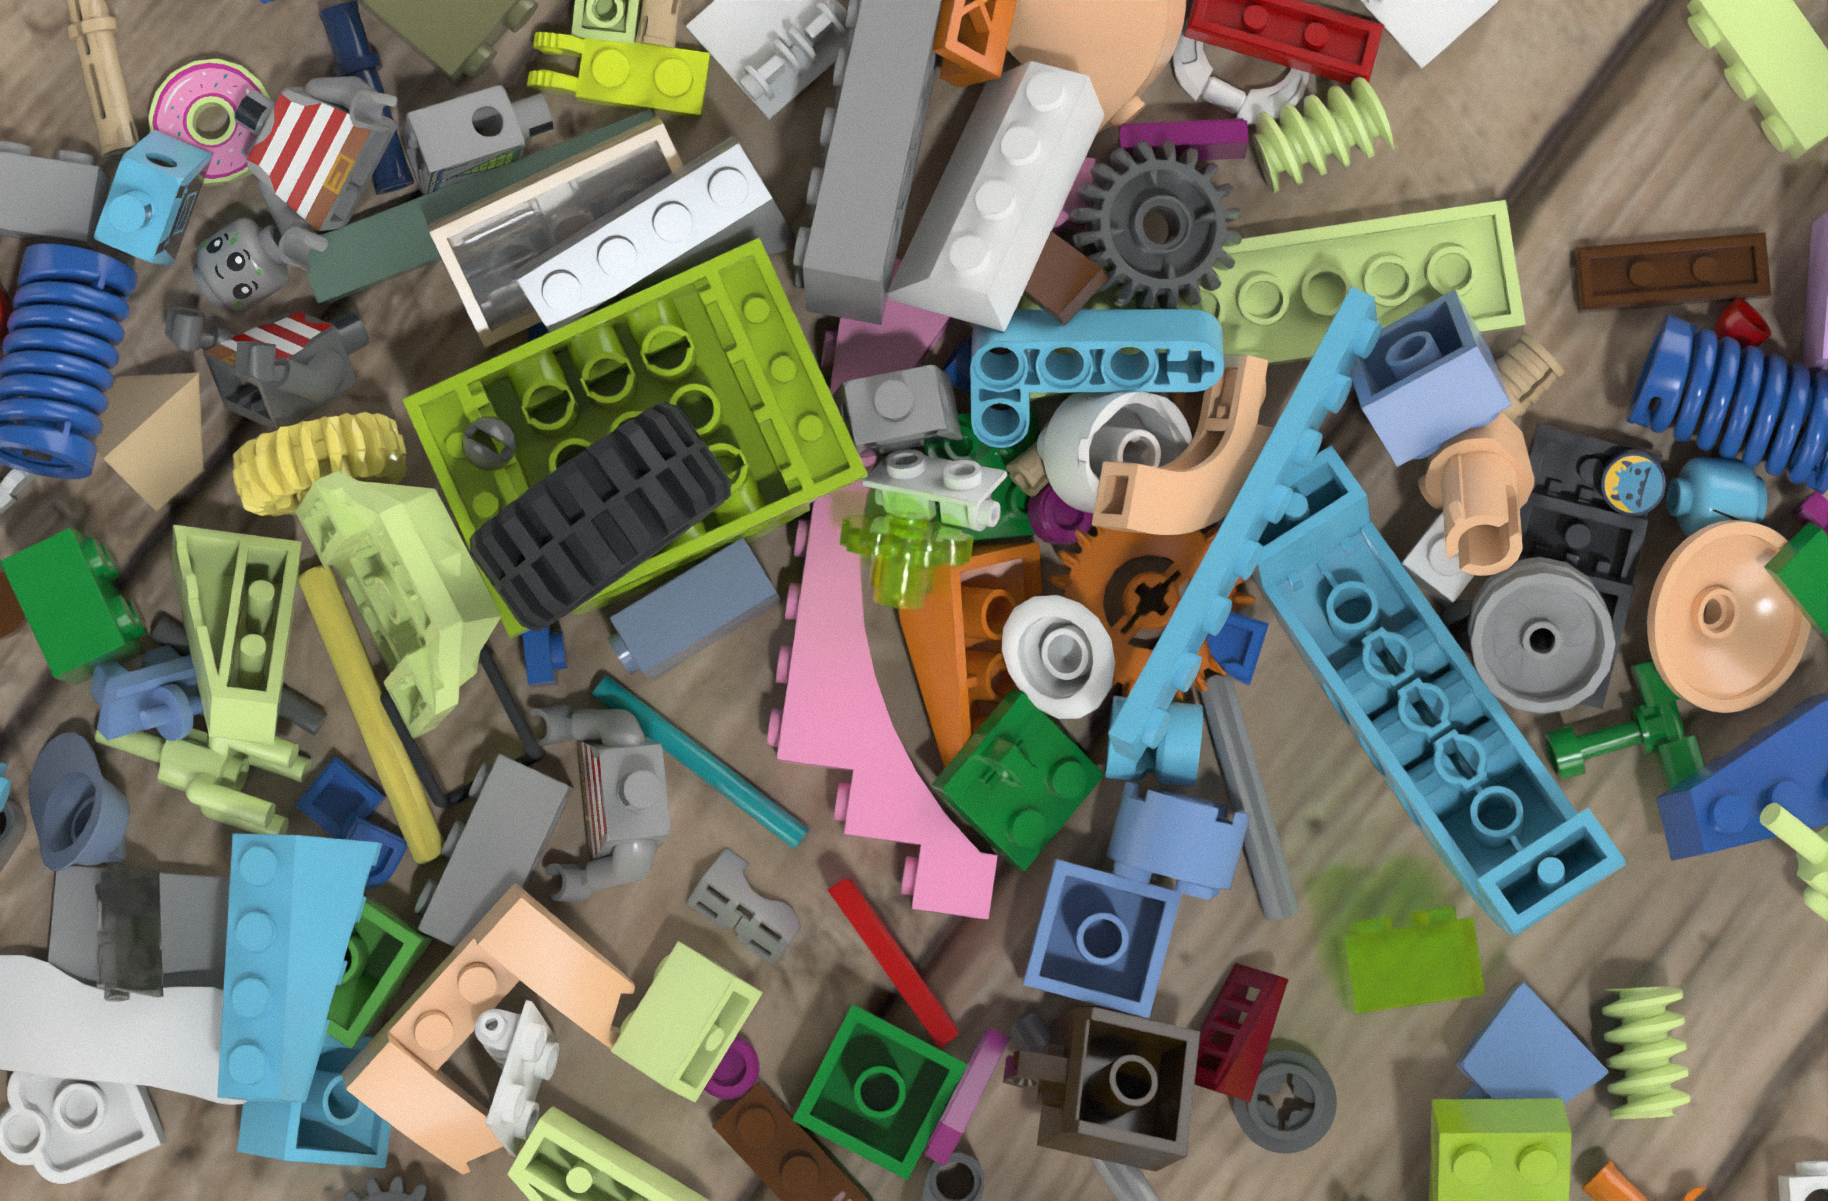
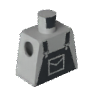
(899, 410)

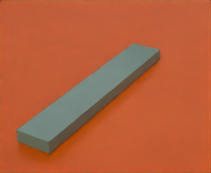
(400, 238)

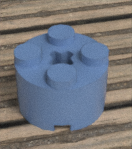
(1177, 839)

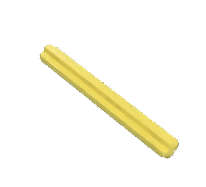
(363, 696)

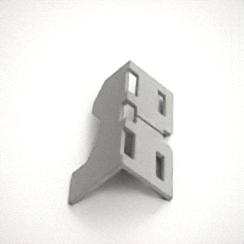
(728, 879)

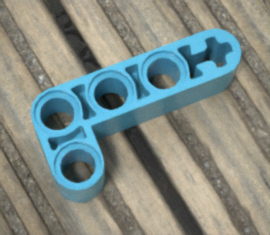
(1094, 365)

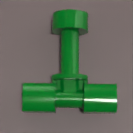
(1653, 726)

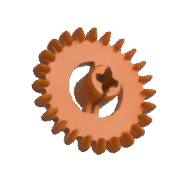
(1111, 551)

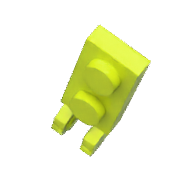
(626, 74)

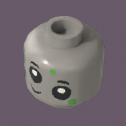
(240, 265)

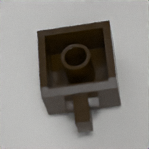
(1112, 1087)

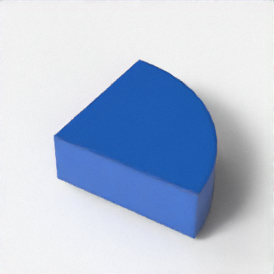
(1238, 646)

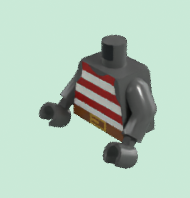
(277, 368)

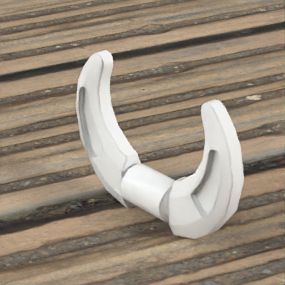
(1194, 78)

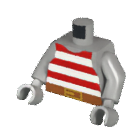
(315, 156)
(621, 797)

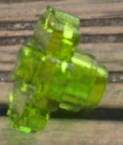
(904, 553)

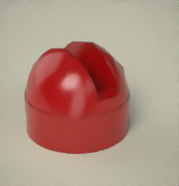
(1743, 324)

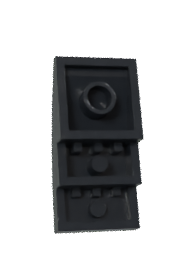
(1575, 524)

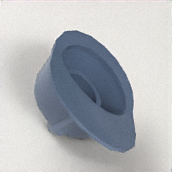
(74, 808)

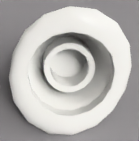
(1058, 655)

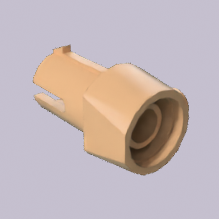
(1481, 486)

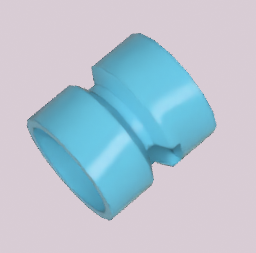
(1176, 756)

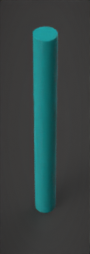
(703, 764)

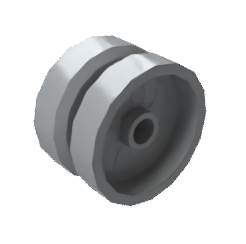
(1558, 669)

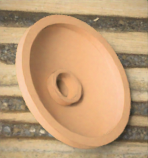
(1750, 625)

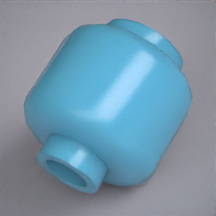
(1715, 492)

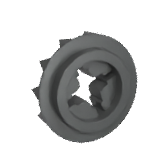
(1302, 1127)

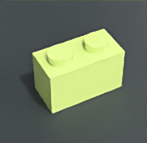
(685, 1021)

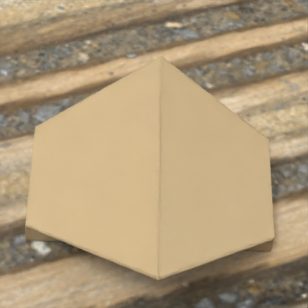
(153, 434)

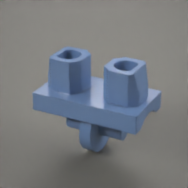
(157, 696)

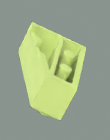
(238, 624)

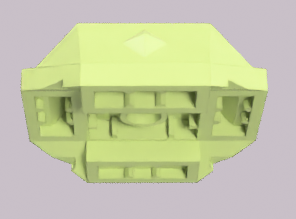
(408, 586)

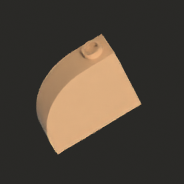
(1111, 41)

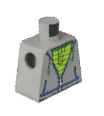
(448, 149)

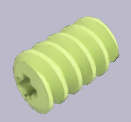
(1320, 132)
(1646, 1052)

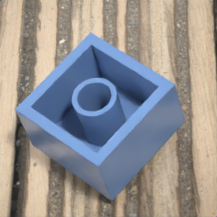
(1429, 380)
(1101, 938)

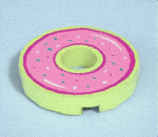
(190, 92)

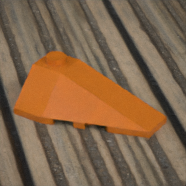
(960, 634)

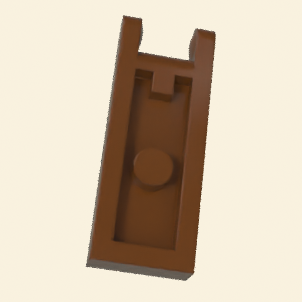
(783, 1151)

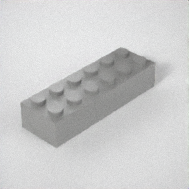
(867, 158)

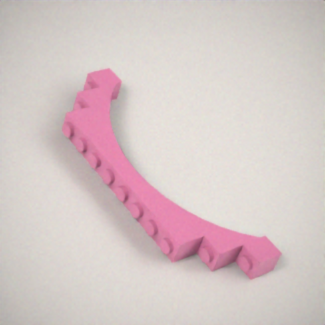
(832, 695)

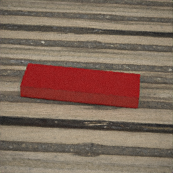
(1290, 35)
(894, 962)

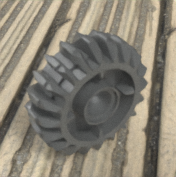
(1193, 220)

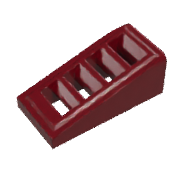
(1235, 1065)

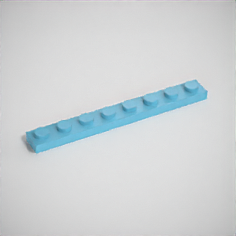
(1236, 546)

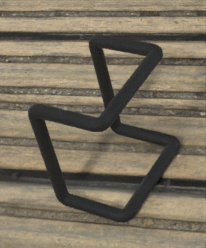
(532, 756)

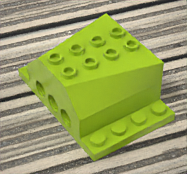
(703, 340)

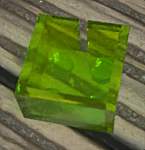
(1408, 964)

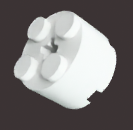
(1111, 429)

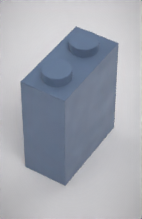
(692, 611)

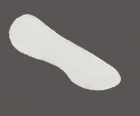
(70, 1031)

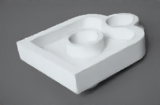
(76, 1125)

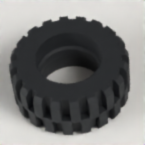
(599, 516)

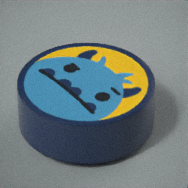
(1632, 482)

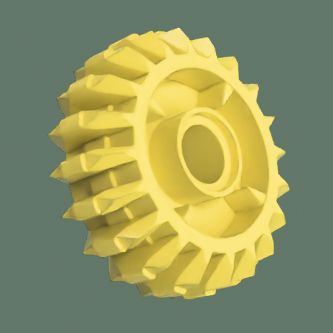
(282, 465)

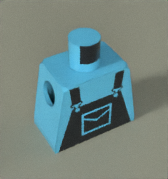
(151, 202)

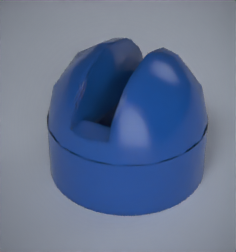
(959, 365)

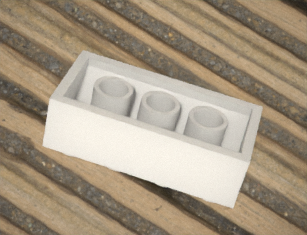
(1000, 195)

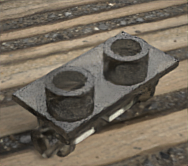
(132, 916)

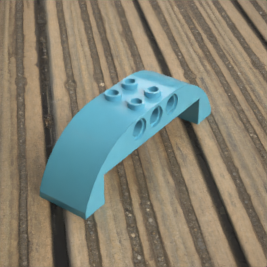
(1423, 707)

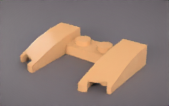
(510, 944)

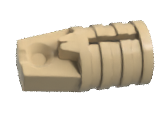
(1527, 373)

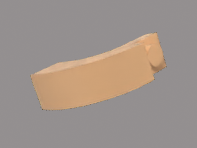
(1209, 472)

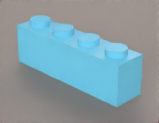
(284, 956)

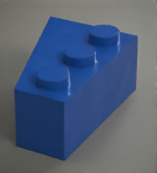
(1725, 798)

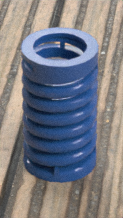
(67, 357)
(1721, 365)

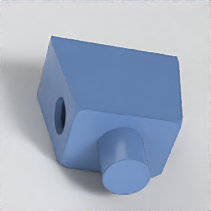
(1526, 1053)

